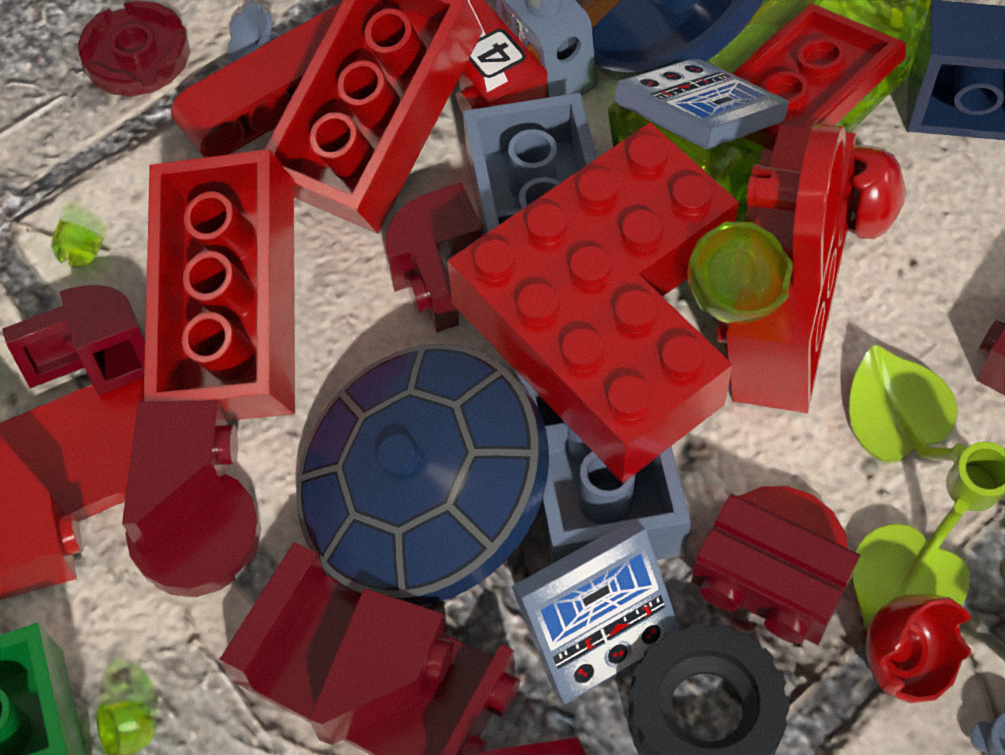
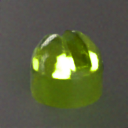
(75, 244)
(125, 726)

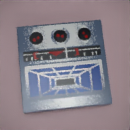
(701, 102)
(596, 610)

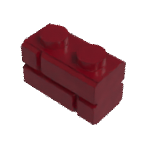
(773, 571)

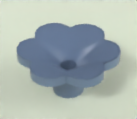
(250, 31)

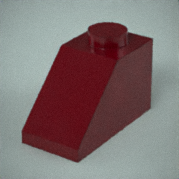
(175, 466)
(381, 666)

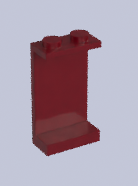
(293, 640)

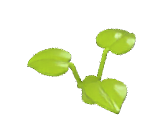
(891, 413)

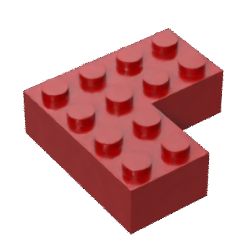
(580, 305)

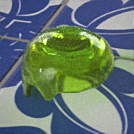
(739, 273)

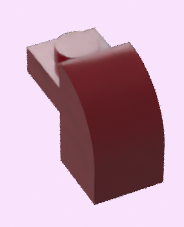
(422, 241)
(89, 332)

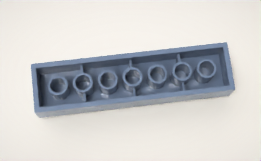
(513, 160)

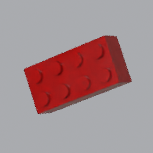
(372, 103)
(221, 284)

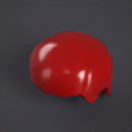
(877, 191)
(917, 646)

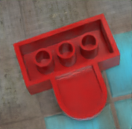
(807, 203)

